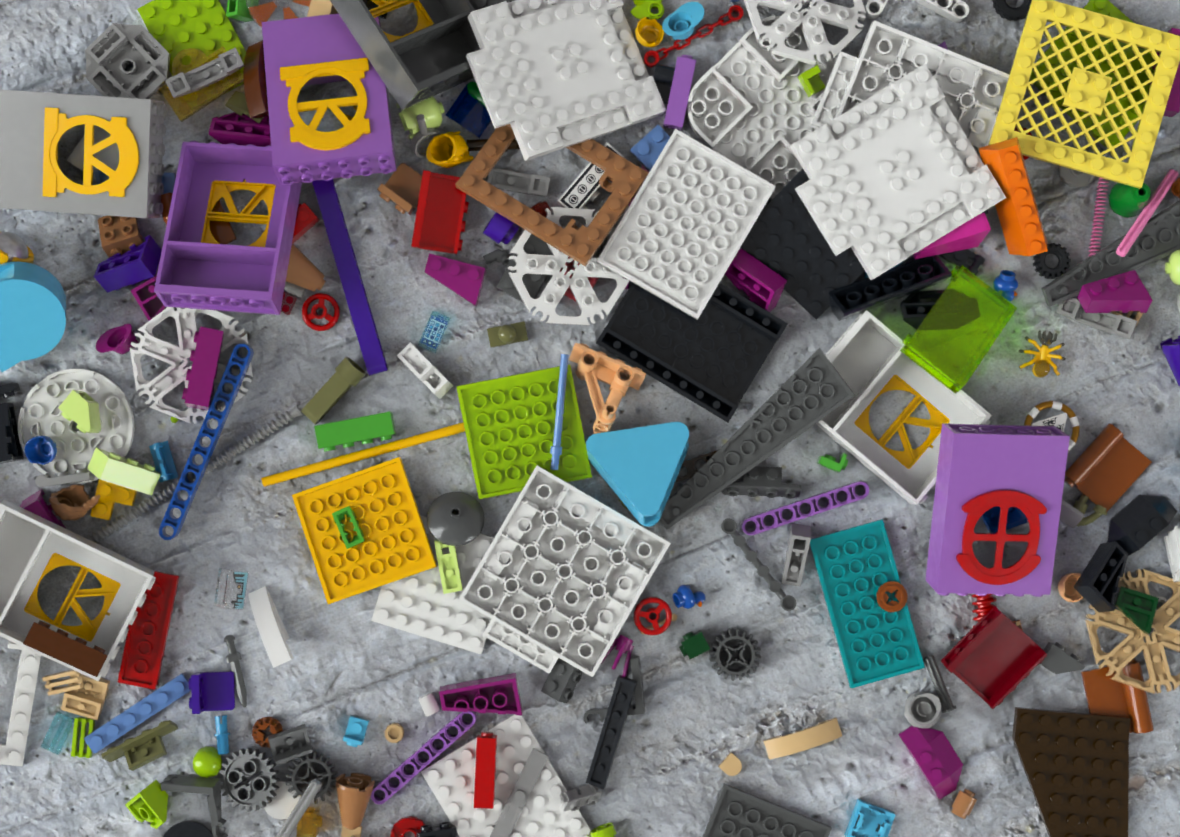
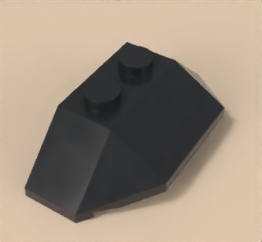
(918, 305)
(1140, 522)

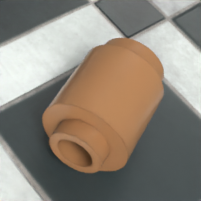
(964, 803)

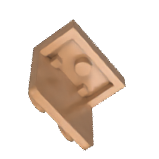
(402, 189)
(118, 234)

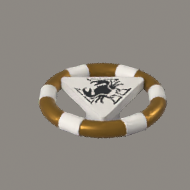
(1057, 421)

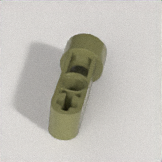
(347, 374)

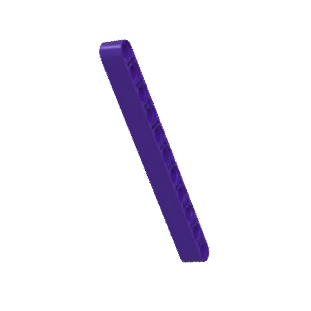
(350, 276)

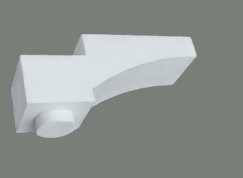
(425, 370)

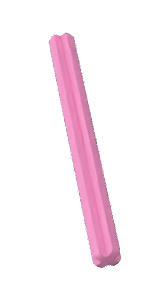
(1146, 213)

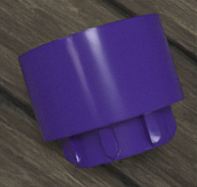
(500, 229)

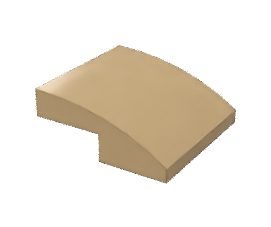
(87, 700)

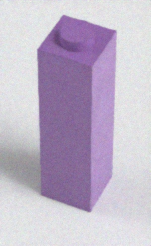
(679, 92)

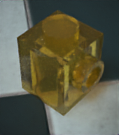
(309, 823)

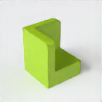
(811, 81)

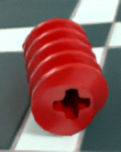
(984, 605)

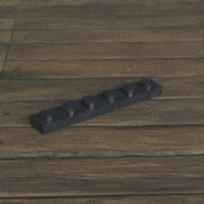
(611, 731)

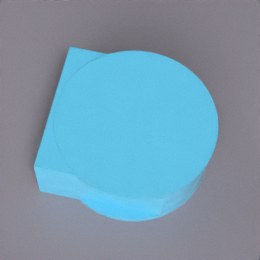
(29, 312)

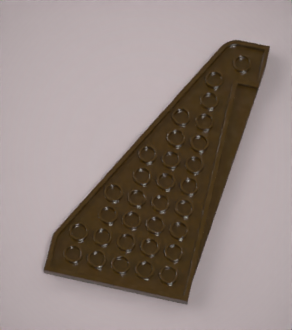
(1076, 770)

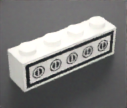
(584, 186)

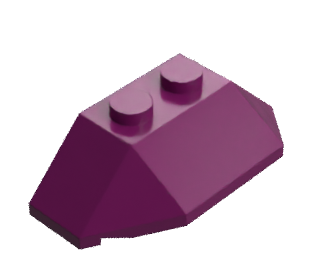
(240, 130)
(934, 758)

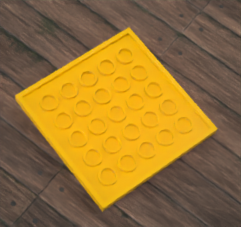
(390, 522)

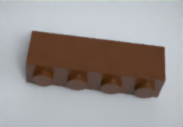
(65, 649)

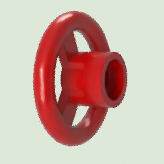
(332, 319)
(662, 605)

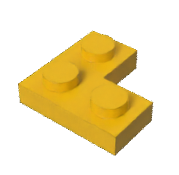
(110, 494)

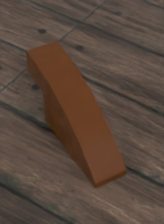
(255, 81)

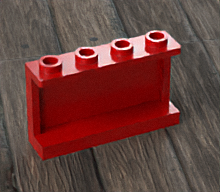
(439, 214)

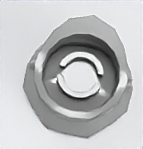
(922, 709)

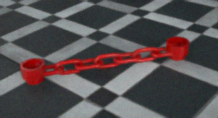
(735, 8)

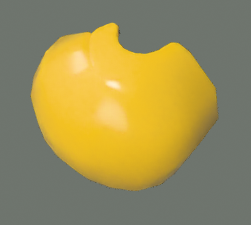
(649, 32)

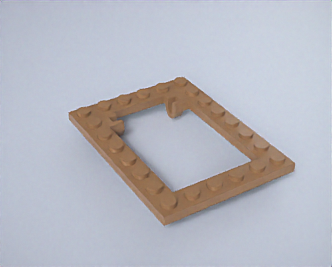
(573, 241)

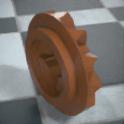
(901, 596)
(262, 724)

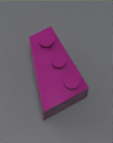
(457, 276)
(1116, 293)
(147, 298)

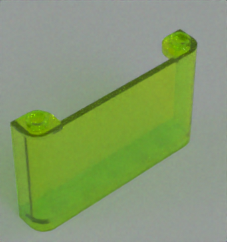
(959, 329)

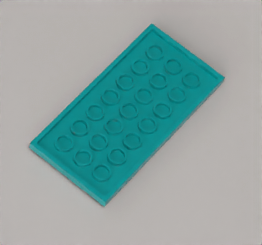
(850, 572)

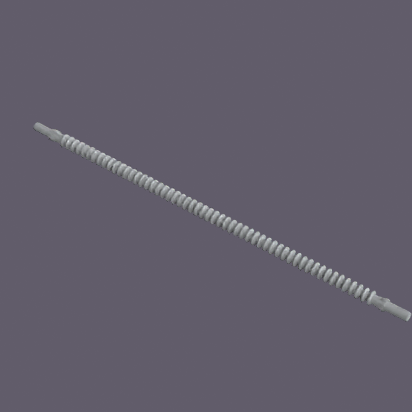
(296, 411)

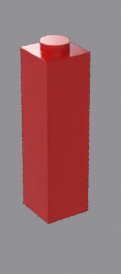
(485, 770)

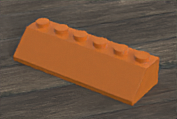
(1018, 211)

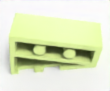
(123, 471)

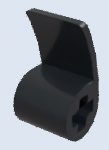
(663, 78)

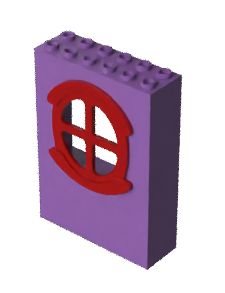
(988, 469)

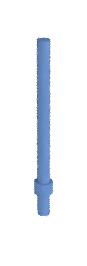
(556, 449)

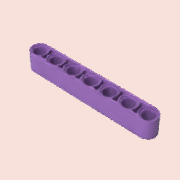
(812, 501)
(419, 764)

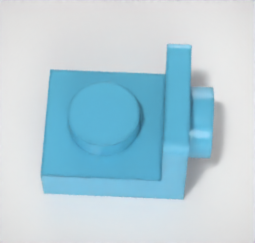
(355, 731)

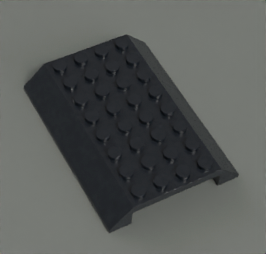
(700, 358)

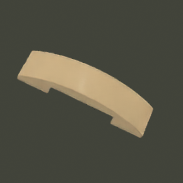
(803, 739)

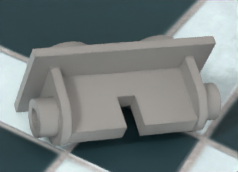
(588, 795)

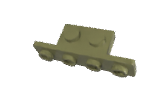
(142, 748)

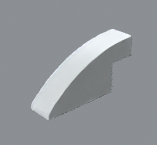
(270, 626)

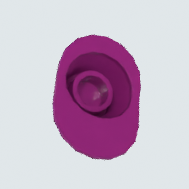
(116, 340)

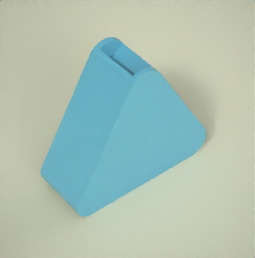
(641, 465)

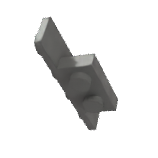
(763, 482)

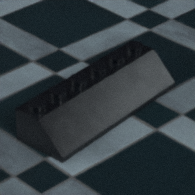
(888, 286)

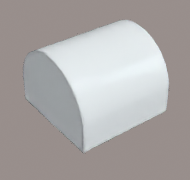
(429, 704)

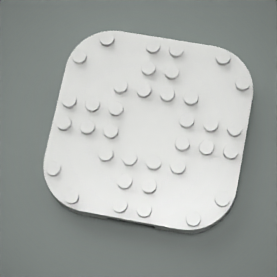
(756, 107)

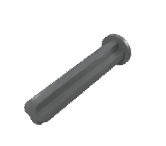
(939, 684)

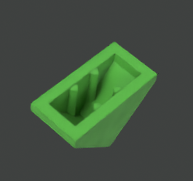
(338, 517)

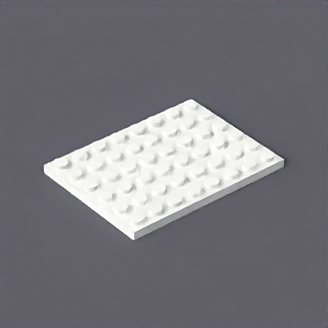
(686, 224)
(543, 814)

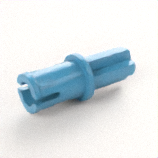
(222, 735)

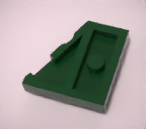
(1137, 607)

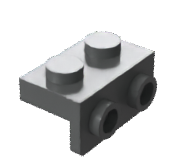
(562, 681)
(290, 744)

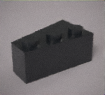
(9, 439)

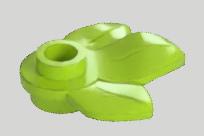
(644, 7)

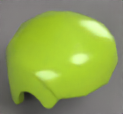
(207, 762)

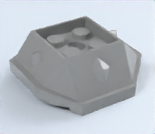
(115, 50)

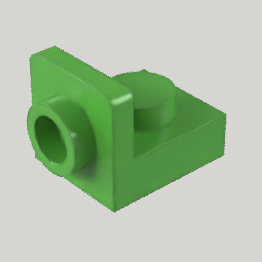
(829, 462)

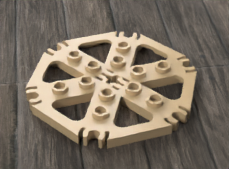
(1134, 643)

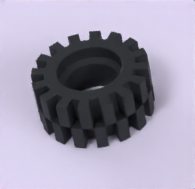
(1056, 249)

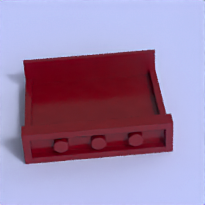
(994, 657)

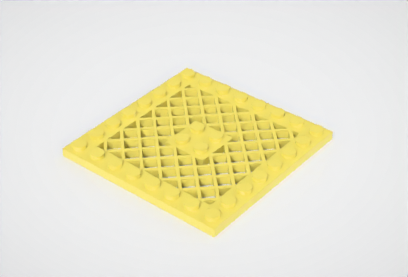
(1088, 91)

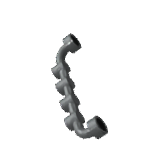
(786, 601)

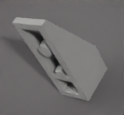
(796, 554)

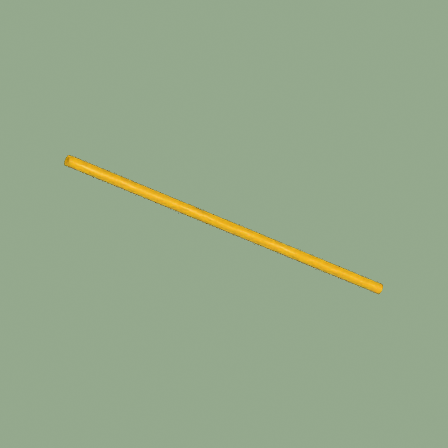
(363, 454)

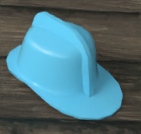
(683, 20)

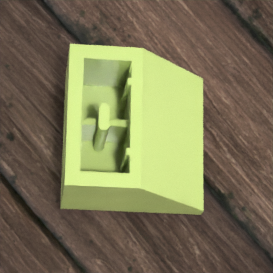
(82, 410)

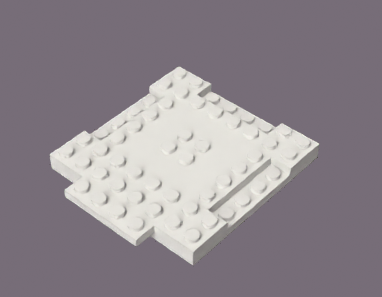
(889, 54)
(560, 71)
(893, 174)
(562, 575)

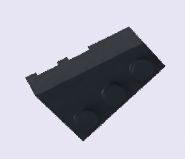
(1102, 575)

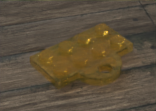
(193, 102)

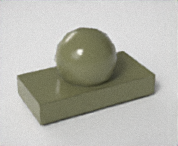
(507, 334)

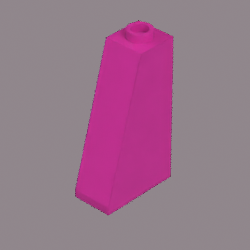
(963, 237)

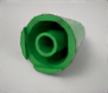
(1128, 200)

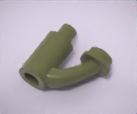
(1082, 507)

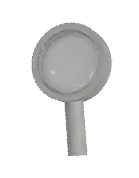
(423, 137)

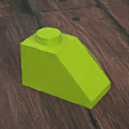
(150, 805)

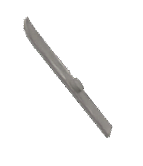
(520, 794)

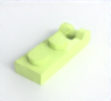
(448, 568)

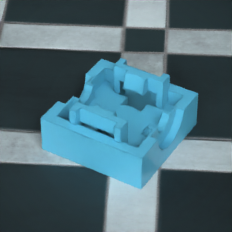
(868, 821)

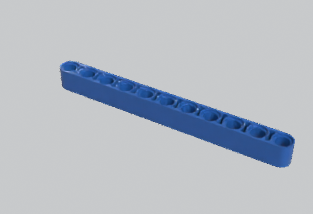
(198, 448)

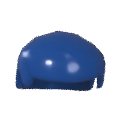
(40, 450)

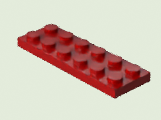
(149, 634)

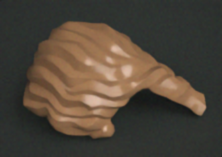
(72, 502)

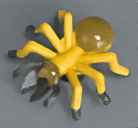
(1042, 358)

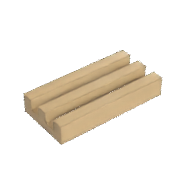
(50, 685)

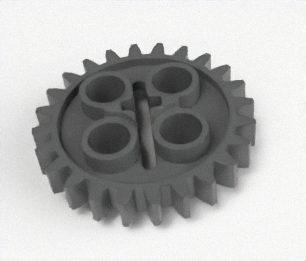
(257, 795)

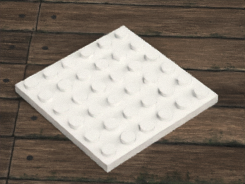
(421, 608)

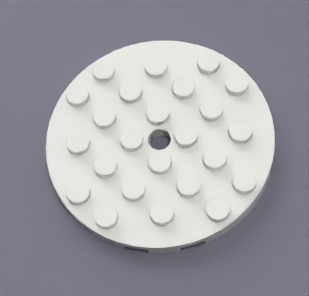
(75, 449)

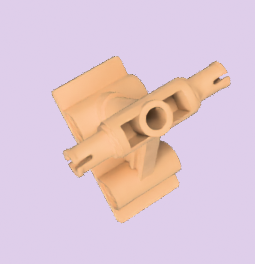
(598, 366)

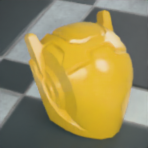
(448, 150)

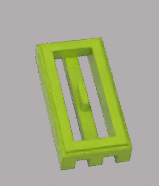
(81, 753)

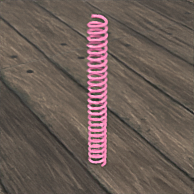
(1097, 215)

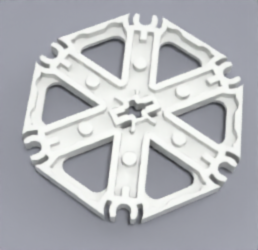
(810, 24)
(559, 282)
(174, 354)

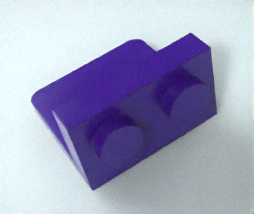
(211, 691)

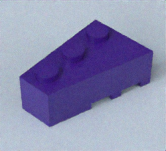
(130, 267)

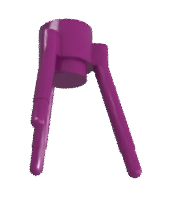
(623, 645)

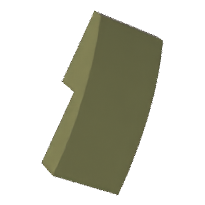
(239, 105)

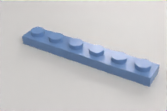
(137, 713)

